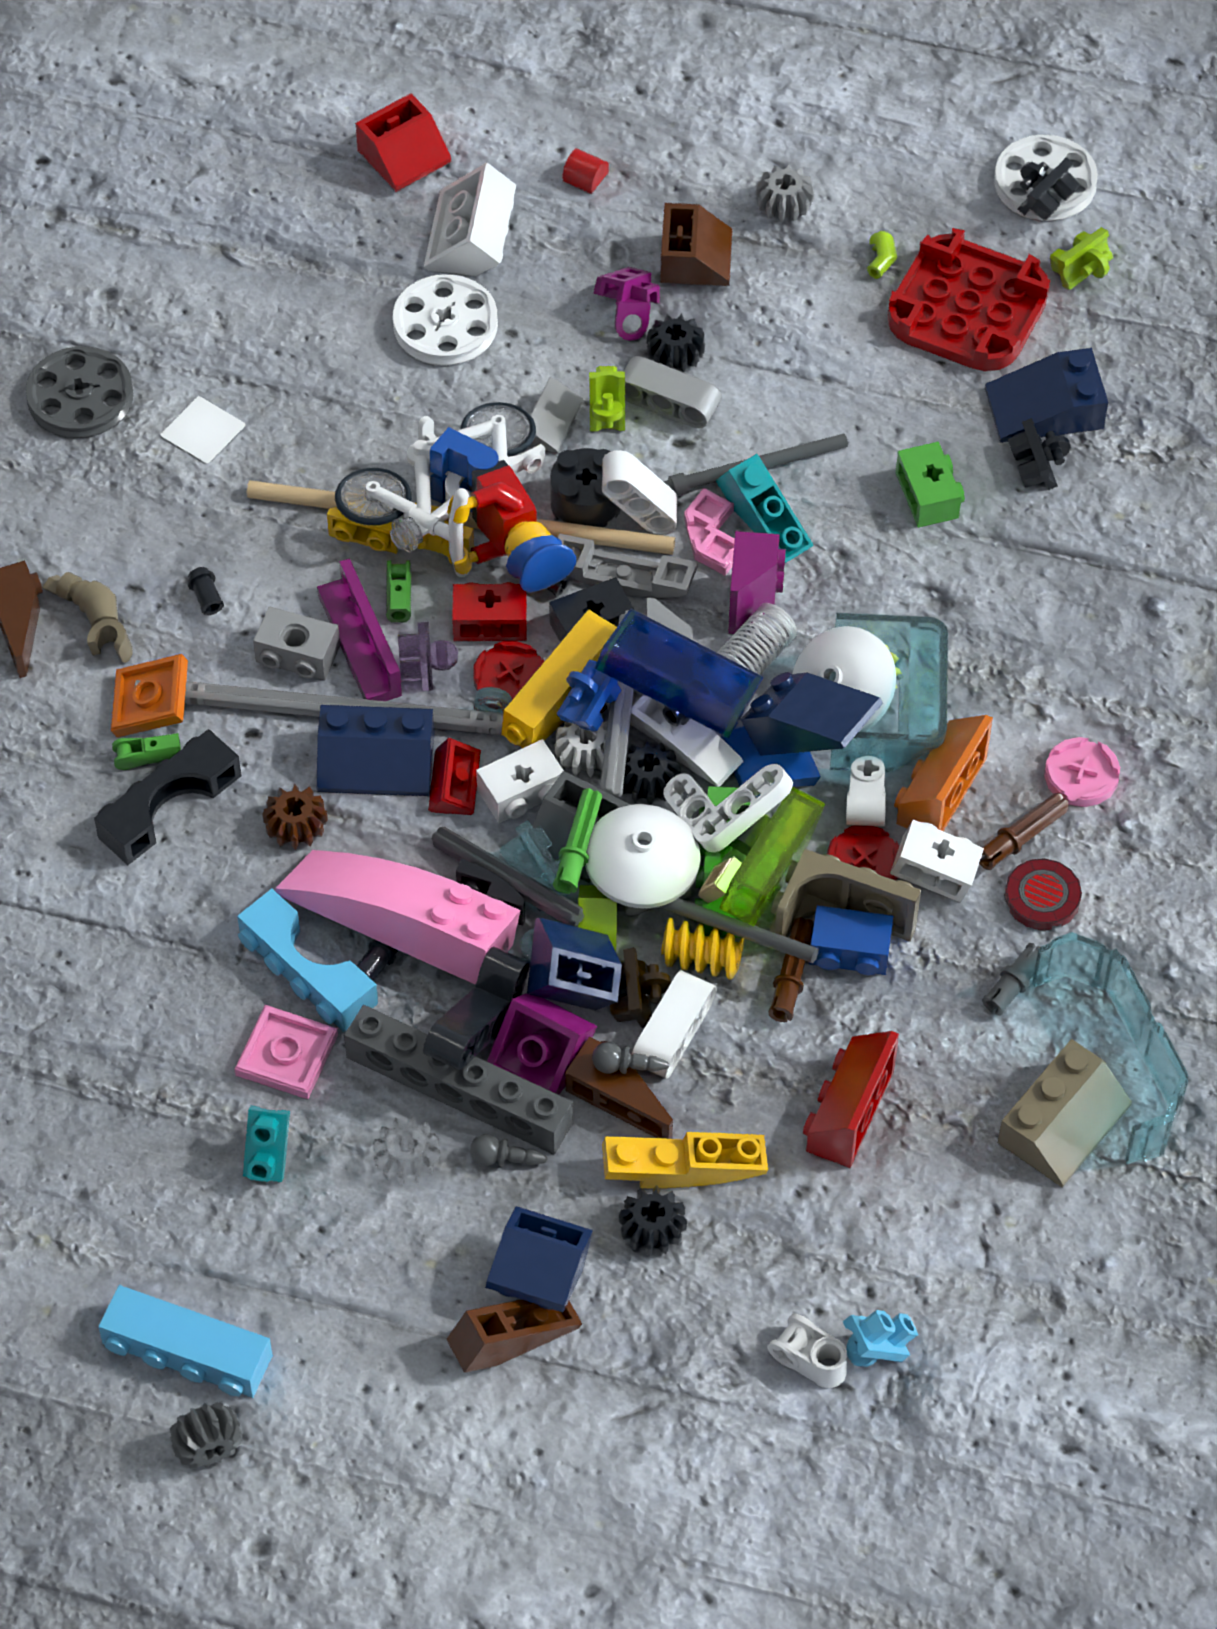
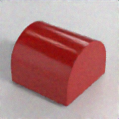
(584, 170)

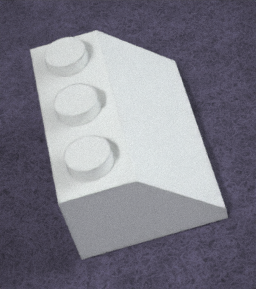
(471, 223)

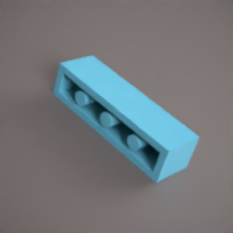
(185, 1342)

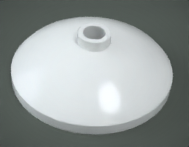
(857, 659)
(642, 873)

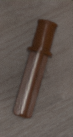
(1012, 838)
(789, 983)

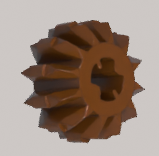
(295, 816)

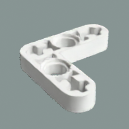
(715, 817)

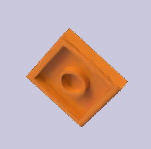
(154, 700)

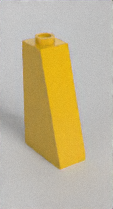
(535, 708)

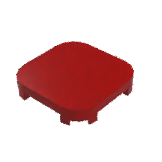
(968, 302)

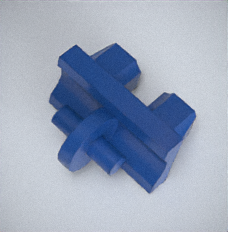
(588, 696)

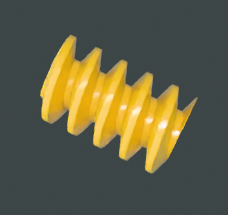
(701, 949)

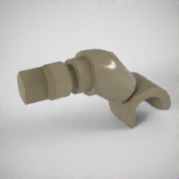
(100, 608)

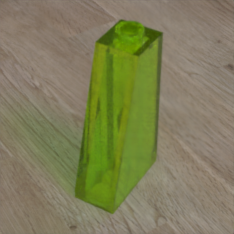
(769, 859)

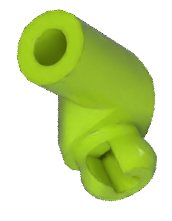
(886, 253)

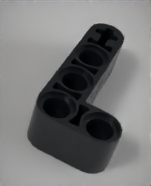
(478, 1015)

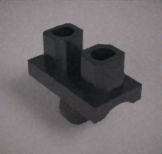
(1058, 180)
(1051, 449)

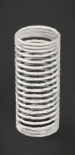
(774, 611)

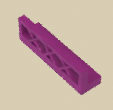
(361, 636)

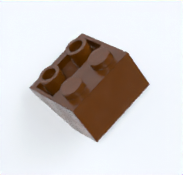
(694, 246)

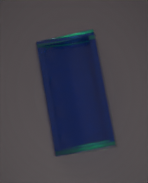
(678, 672)

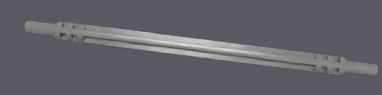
(309, 705)

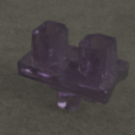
(419, 656)

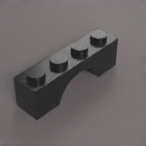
(201, 767)

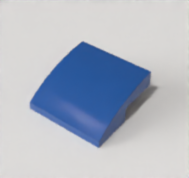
(797, 765)

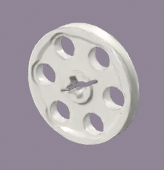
(1059, 148)
(451, 330)

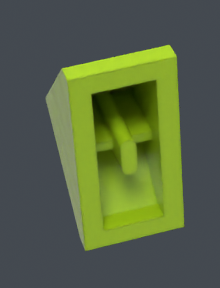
(598, 912)

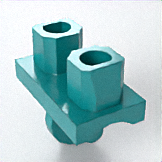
(266, 1144)

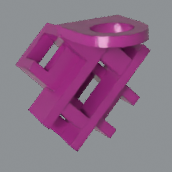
(633, 295)

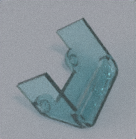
(922, 702)

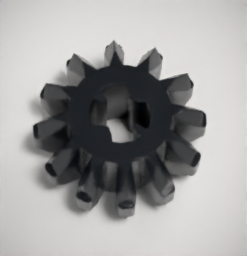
(675, 342)
(649, 771)
(658, 1234)

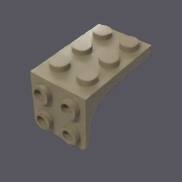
(835, 884)

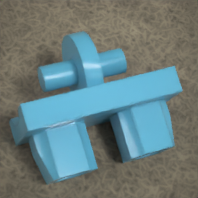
(879, 1337)

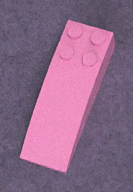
(404, 908)

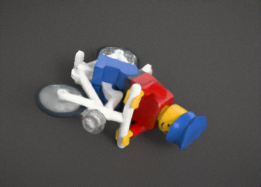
(475, 475)

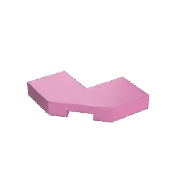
(703, 521)

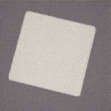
(203, 429)

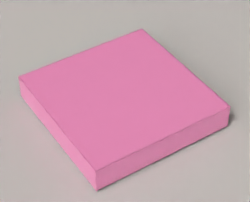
(286, 1052)

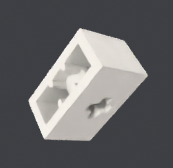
(518, 781)
(937, 860)

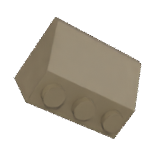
(1064, 1113)

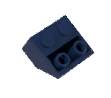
(573, 966)
(539, 1259)

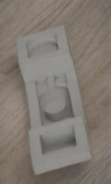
(636, 576)

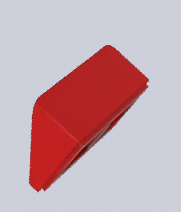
(454, 778)

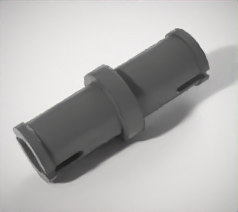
(1012, 981)

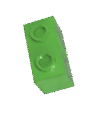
(929, 484)

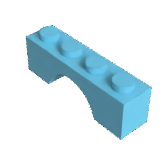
(335, 990)

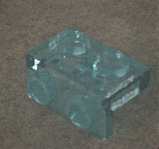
(530, 855)

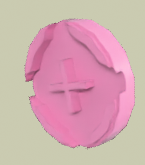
(1082, 771)

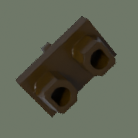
(643, 986)

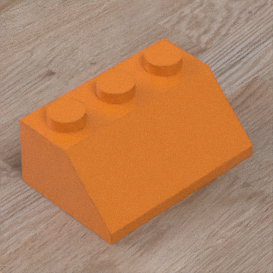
(945, 774)

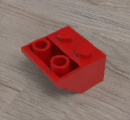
(402, 142)

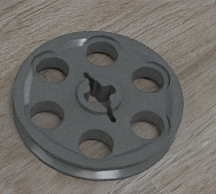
(71, 404)

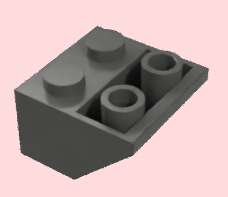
(560, 807)

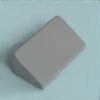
(554, 415)

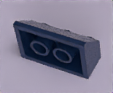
(375, 750)

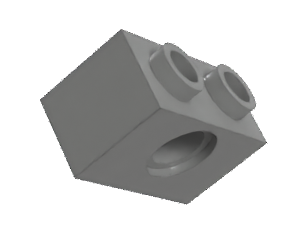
(315, 639)

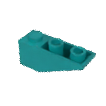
(763, 506)

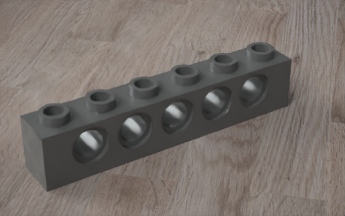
(476, 1090)

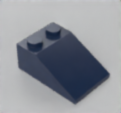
(1057, 392)
(807, 714)

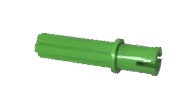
(574, 854)

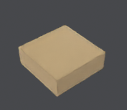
(719, 880)

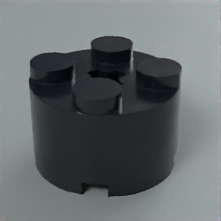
(577, 488)

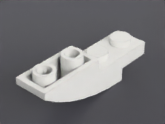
(692, 743)

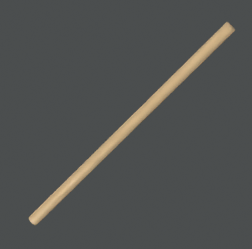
(600, 535)

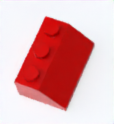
(851, 1097)

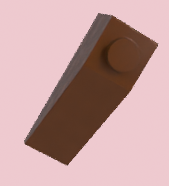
(19, 612)
(617, 1093)
(505, 1331)

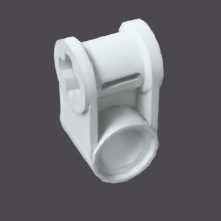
(867, 793)
(804, 1346)

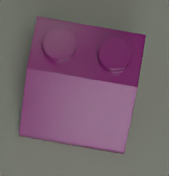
(755, 575)
(539, 1041)

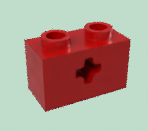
(489, 612)

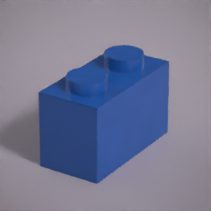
(851, 940)

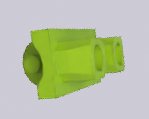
(1087, 257)
(607, 398)

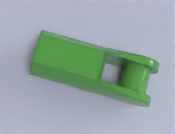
(398, 592)
(154, 750)

